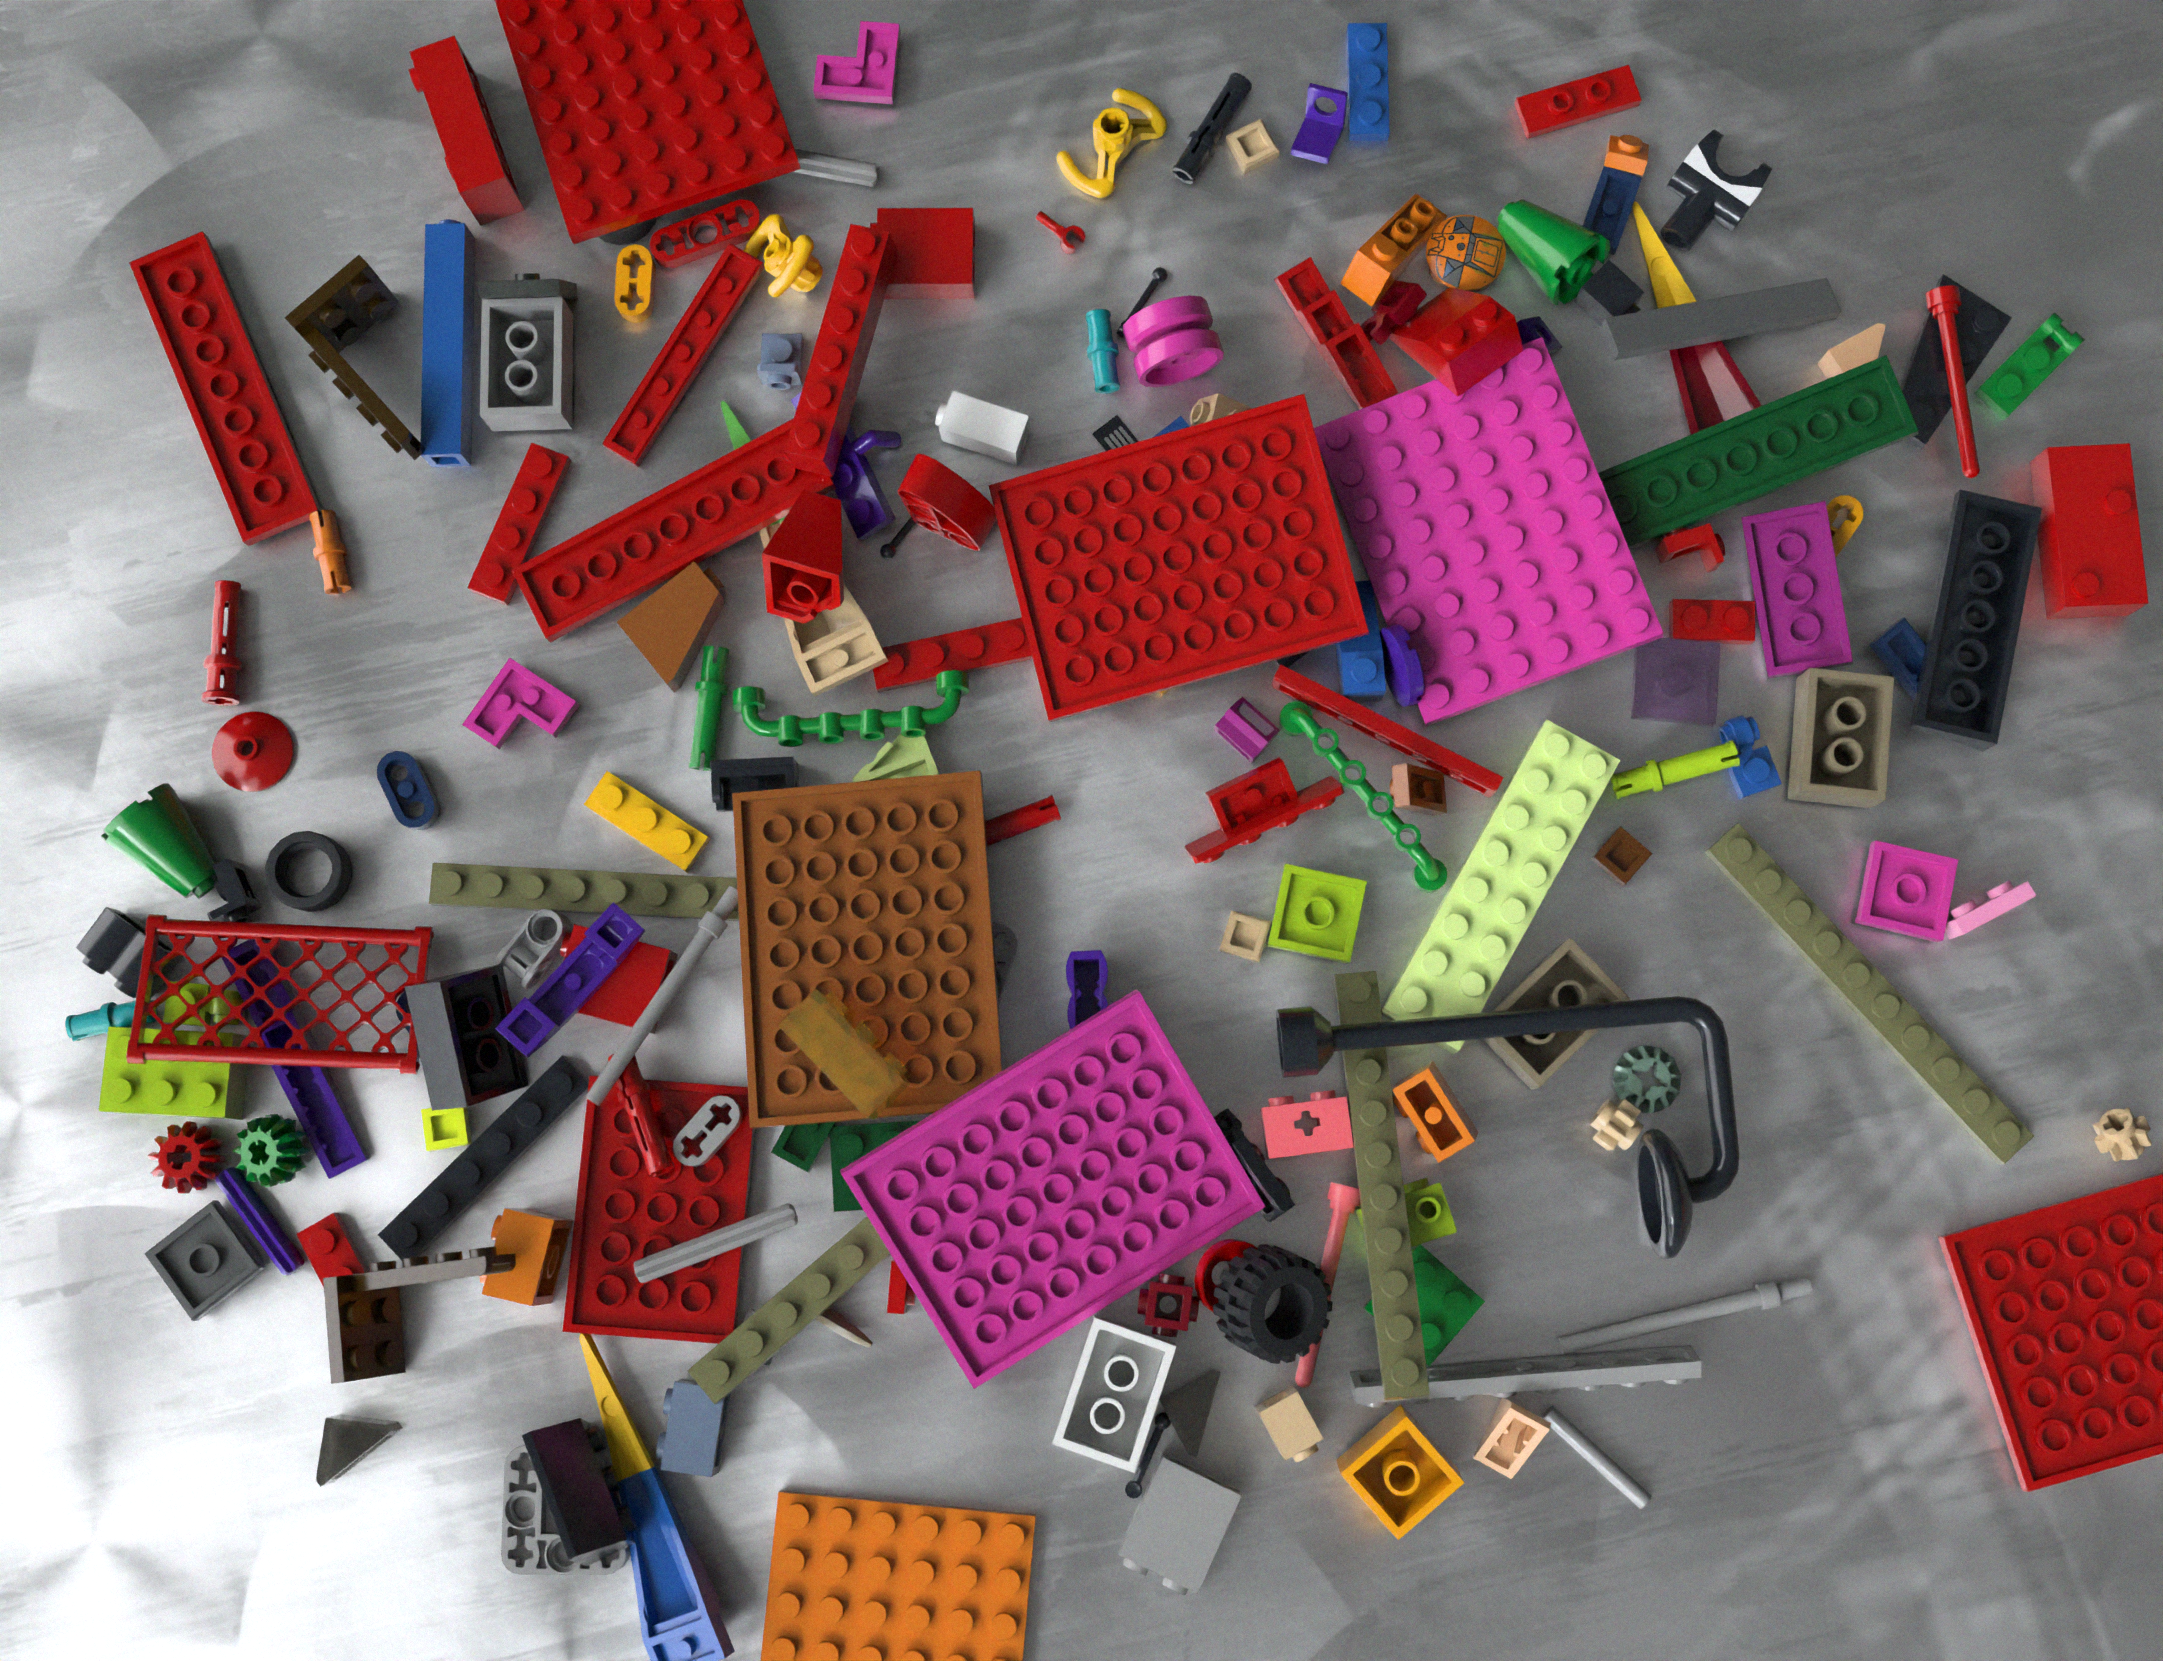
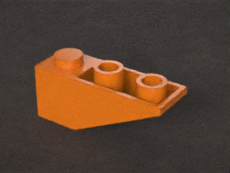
(1392, 249)

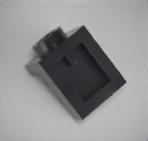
(236, 888)

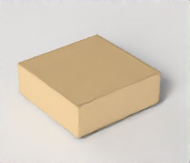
(1252, 146)
(1245, 936)

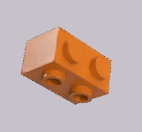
(1434, 1111)

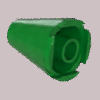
(1552, 248)
(163, 842)

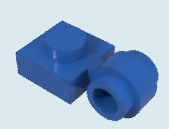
(1756, 766)

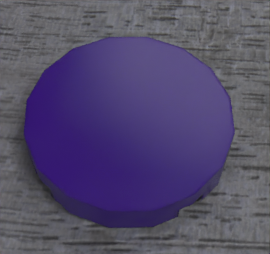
(1402, 666)

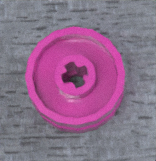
(1173, 341)

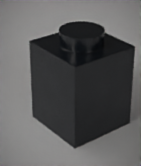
(1609, 294)

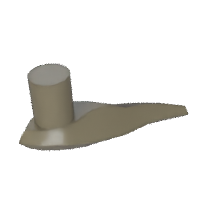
(838, 1323)

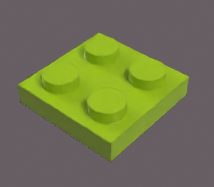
(1317, 913)

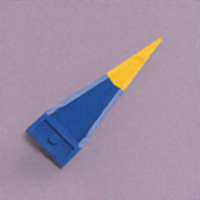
(671, 1585)

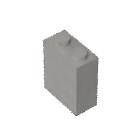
(1179, 1525)

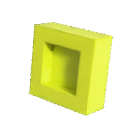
(446, 1128)

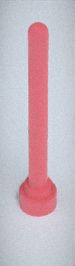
(1343, 1202)

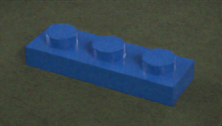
(1367, 82)

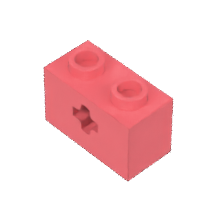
(1330, 1134)

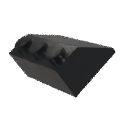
(458, 1040)
(580, 1490)

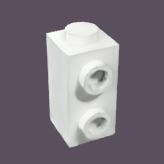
(983, 427)

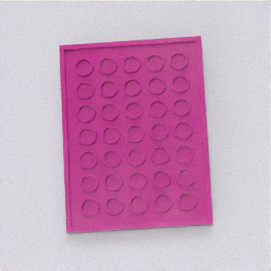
(1488, 533)
(1053, 1188)

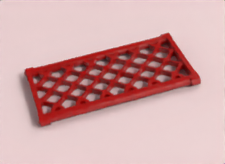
(159, 925)

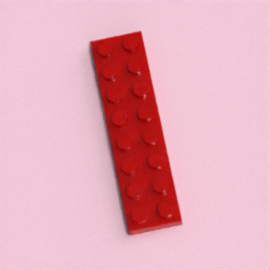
(225, 388)
(665, 533)

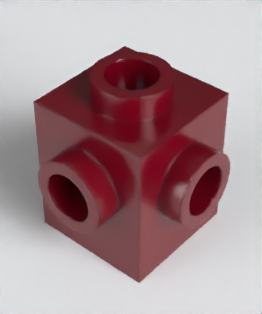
(1168, 1323)

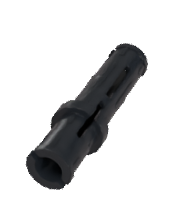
(1203, 142)

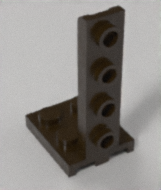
(336, 319)
(366, 1309)

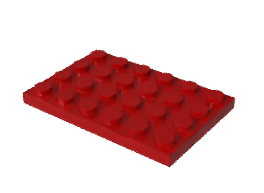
(632, 1216)

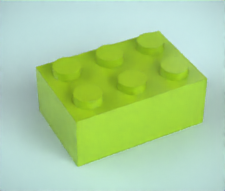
(172, 1086)

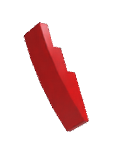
(1335, 335)

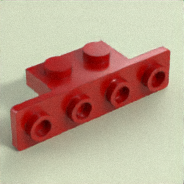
(1256, 804)

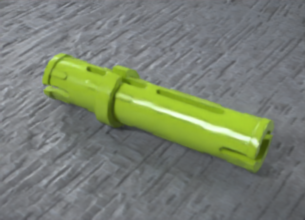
(1683, 767)

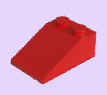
(1460, 338)

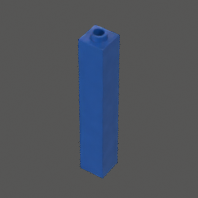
(448, 344)

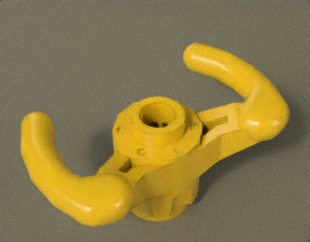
(1114, 139)
(784, 258)

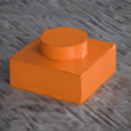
(1626, 154)

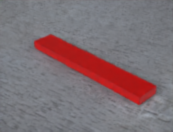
(683, 354)
(1386, 731)

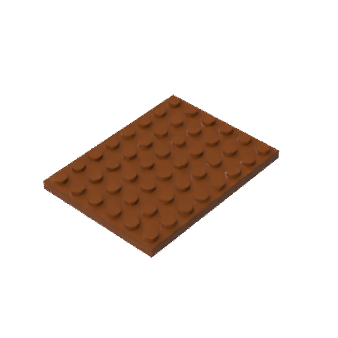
(889, 910)

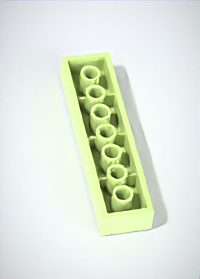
(1503, 879)

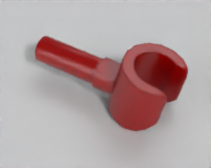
(1062, 232)

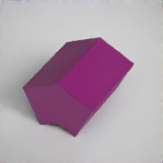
(1246, 729)

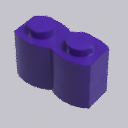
(1087, 984)

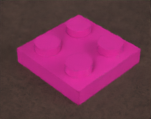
(1906, 891)

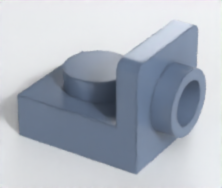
(781, 360)

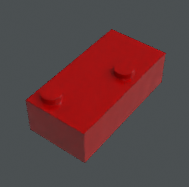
(465, 130)
(2088, 531)

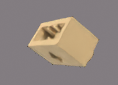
(1290, 1424)

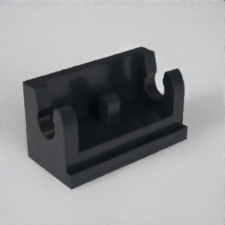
(749, 776)

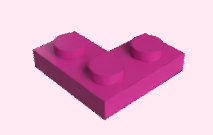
(869, 75)
(517, 695)

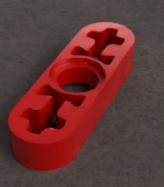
(691, 225)

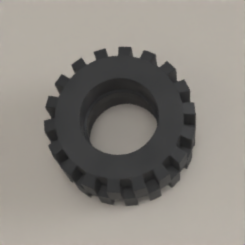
(1299, 1311)

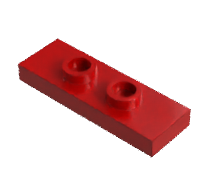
(1577, 101)

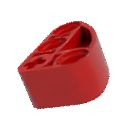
(946, 503)

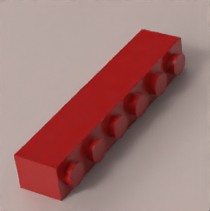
(841, 350)

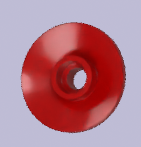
(265, 764)

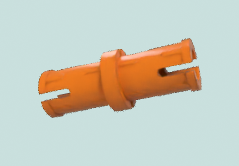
(330, 552)

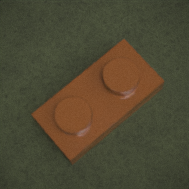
(1418, 789)

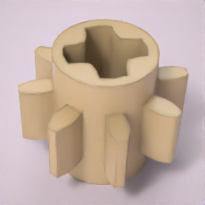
(1616, 1124)
(2122, 1134)

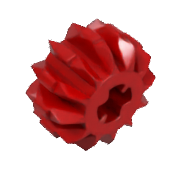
(170, 1157)

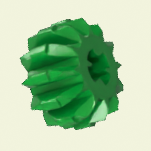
(271, 1150)

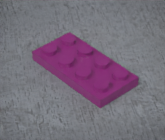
(1797, 590)

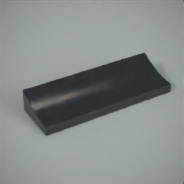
(1975, 619)

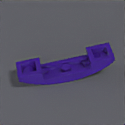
(573, 982)

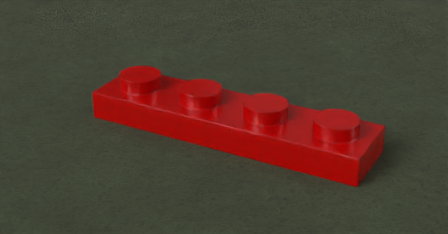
(519, 523)
(960, 650)

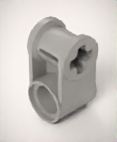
(533, 948)

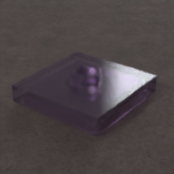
(1676, 681)

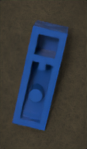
(1361, 658)

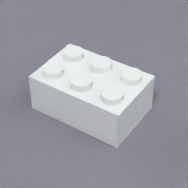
(1114, 1394)

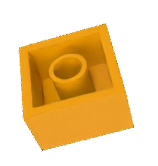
(1399, 1471)

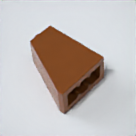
(676, 622)

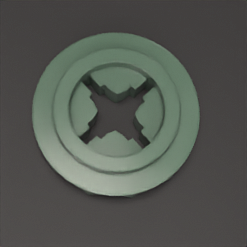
(1630, 1087)

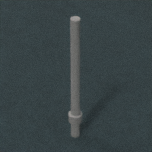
(711, 927)
(1765, 1295)

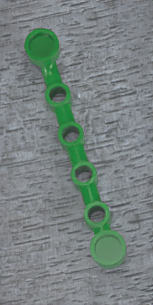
(1297, 720)
(870, 722)

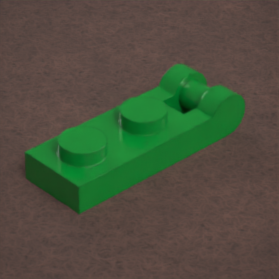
(2027, 367)

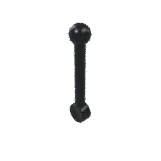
(1159, 276)
(888, 550)
(1134, 1487)

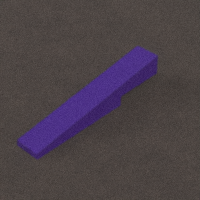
(306, 1087)

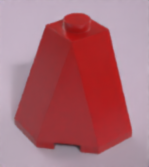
(805, 560)

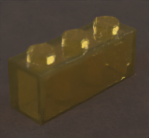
(846, 1053)

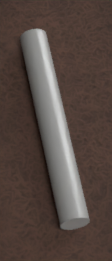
(1597, 1457)

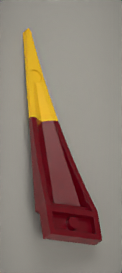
(1705, 373)

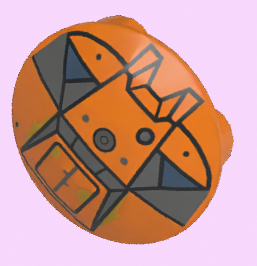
(1465, 253)

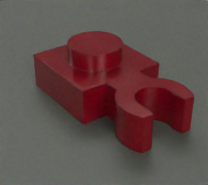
(1393, 308)

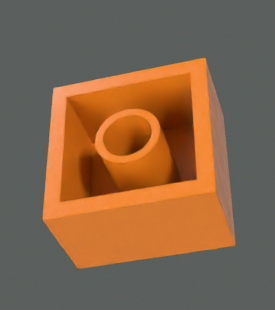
(539, 1252)

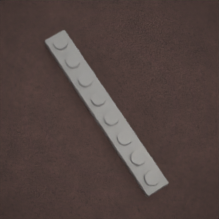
(1541, 1374)

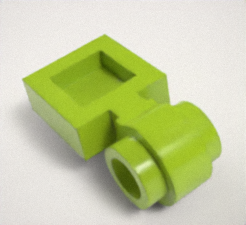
(193, 994)

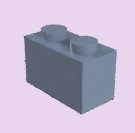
(693, 1430)

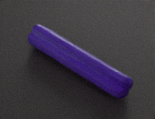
(259, 1221)

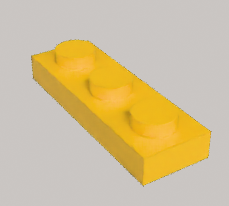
(647, 821)

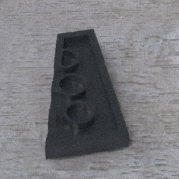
(1926, 381)

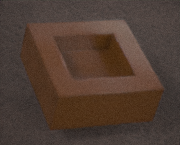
(1621, 856)

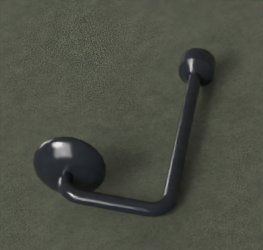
(1663, 1180)

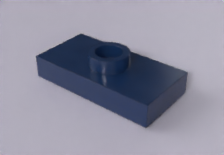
(1901, 653)

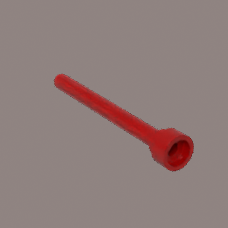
(1944, 305)

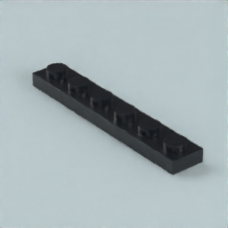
(485, 1160)

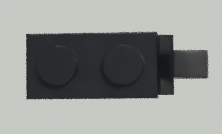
(1270, 1188)

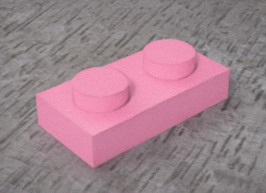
(2002, 899)

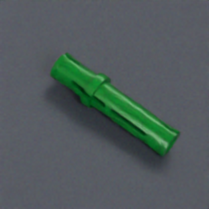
(708, 709)

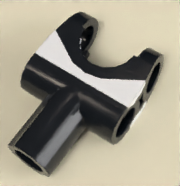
(1709, 194)

